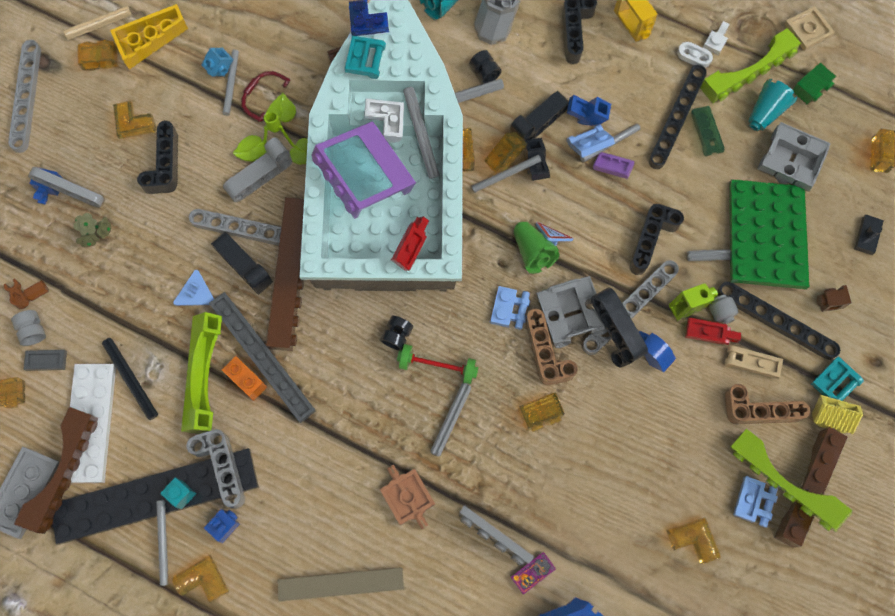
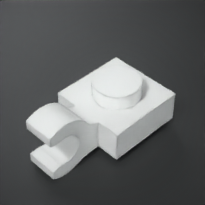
(717, 39)

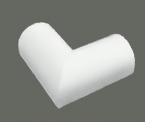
(390, 113)

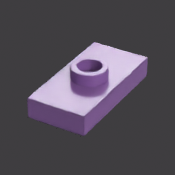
(613, 165)

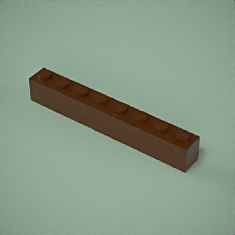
(287, 279)

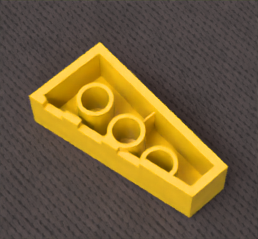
(148, 34)

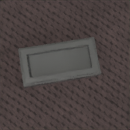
(45, 360)

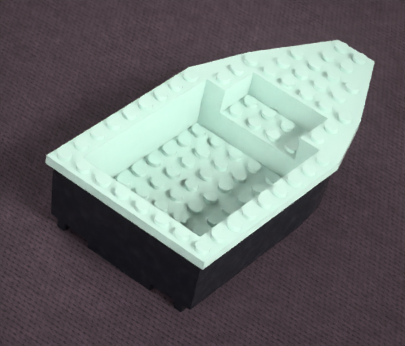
(359, 251)

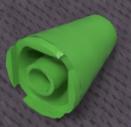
(534, 248)

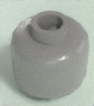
(723, 309)

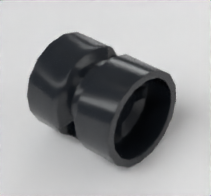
(485, 66)
(394, 339)

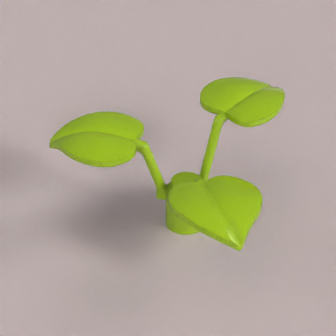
(280, 111)

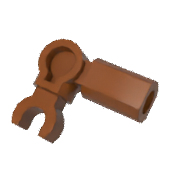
(21, 299)

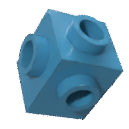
(217, 62)

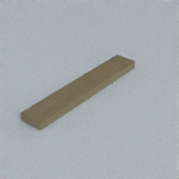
(340, 584)

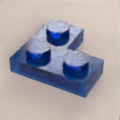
(364, 23)

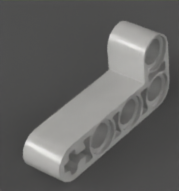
(259, 172)
(221, 470)

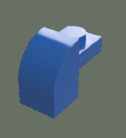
(589, 113)
(659, 353)

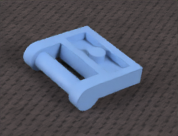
(590, 141)

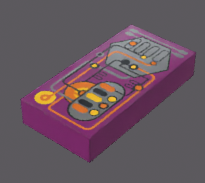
(533, 573)

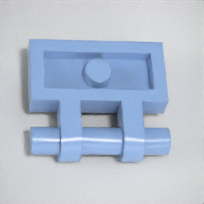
(503, 308)
(749, 501)

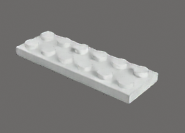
(93, 394)

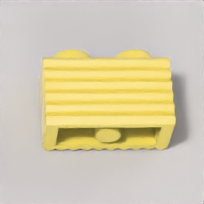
(837, 414)

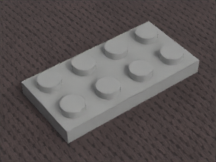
(24, 481)
(501, 541)

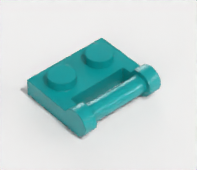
(359, 53)
(833, 376)

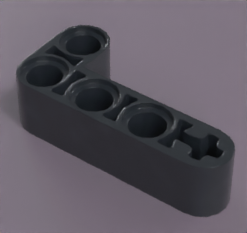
(579, 10)
(541, 117)
(163, 157)
(645, 238)
(242, 263)
(620, 328)

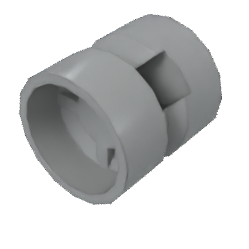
(28, 327)

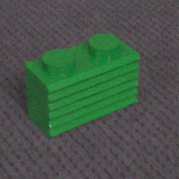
(813, 83)

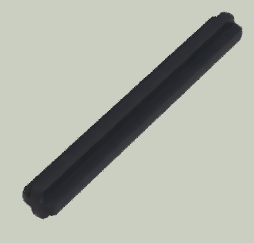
(130, 379)

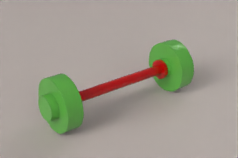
(405, 357)

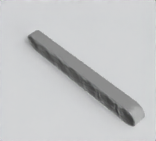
(28, 102)
(241, 231)
(637, 301)

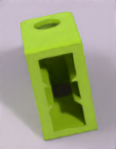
(692, 301)

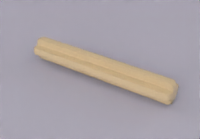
(97, 22)

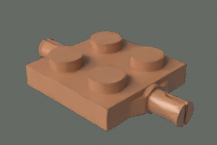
(407, 497)

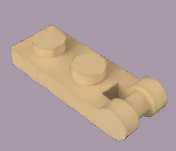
(754, 362)

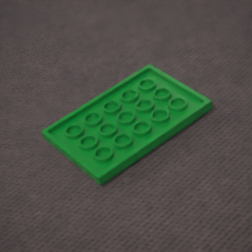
(768, 234)

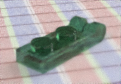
(707, 130)

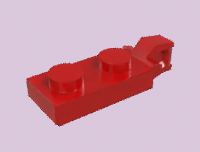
(411, 244)
(711, 332)

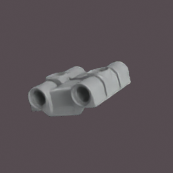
(808, 158)
(565, 299)

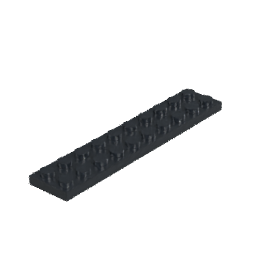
(137, 499)

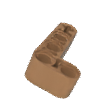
(546, 347)
(766, 408)

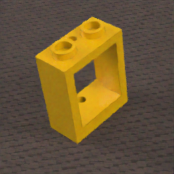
(637, 17)

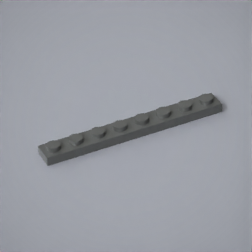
(262, 357)

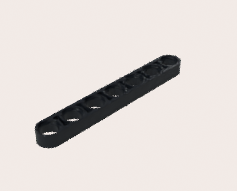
(675, 123)
(788, 321)

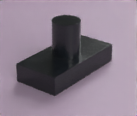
(868, 234)

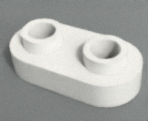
(694, 54)

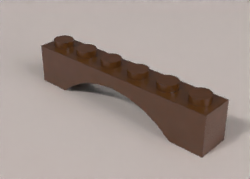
(823, 460)
(38, 512)

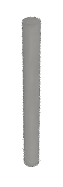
(230, 83)
(617, 138)
(502, 175)
(162, 542)

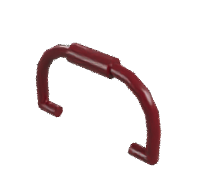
(250, 87)

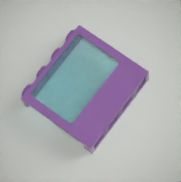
(362, 168)

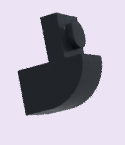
(534, 148)

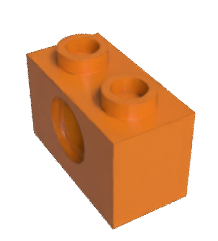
(244, 378)

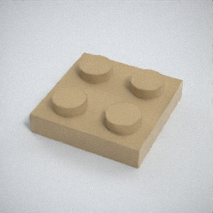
(809, 28)

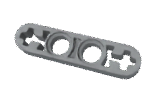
(66, 187)

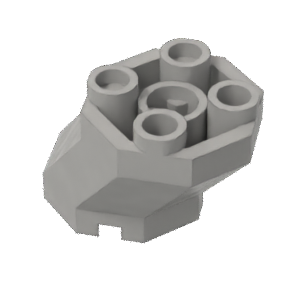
(495, 19)

